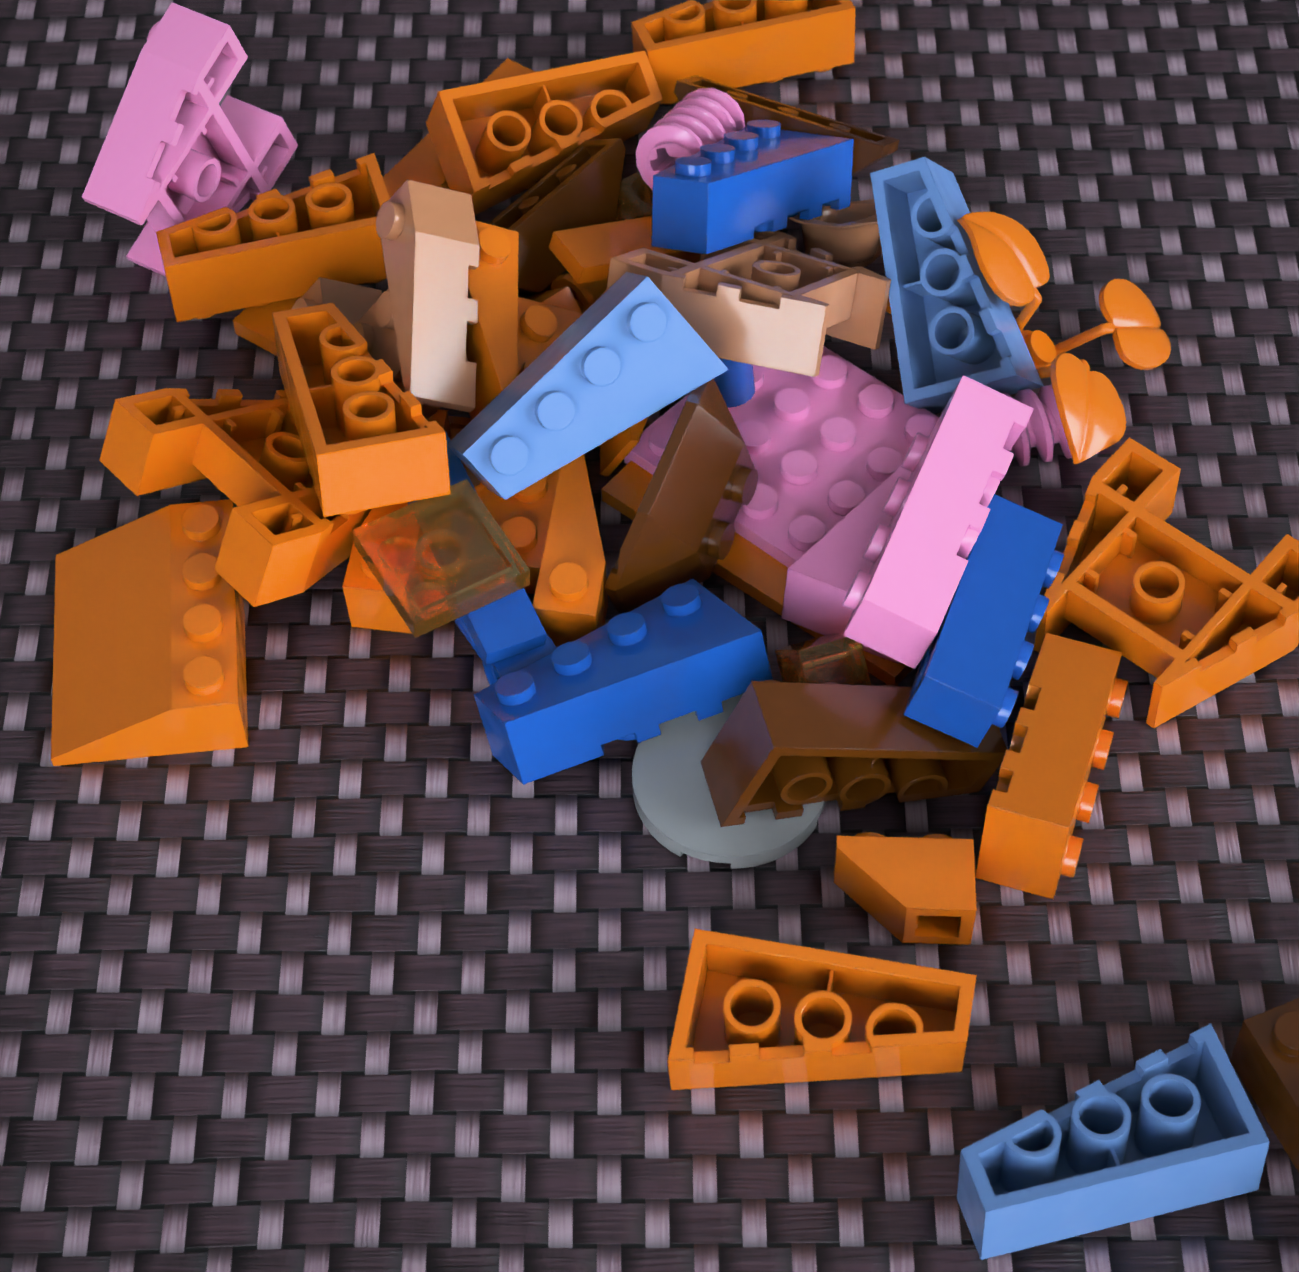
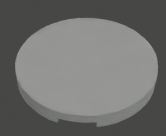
(679, 807)

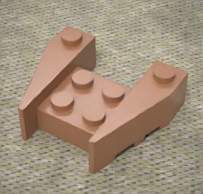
(767, 300)
(425, 311)

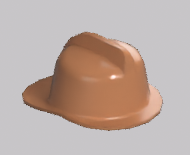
(846, 233)

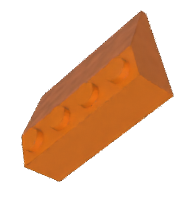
(148, 641)

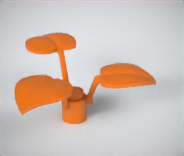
(1085, 398)

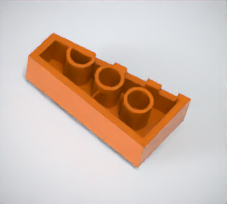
(745, 40)
(517, 128)
(277, 245)
(353, 422)
(1048, 767)
(810, 1015)

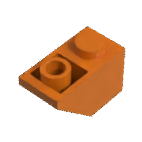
(911, 884)

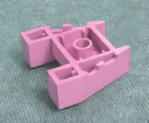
(173, 144)

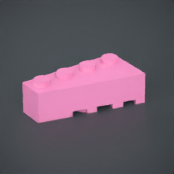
(933, 522)
(825, 572)

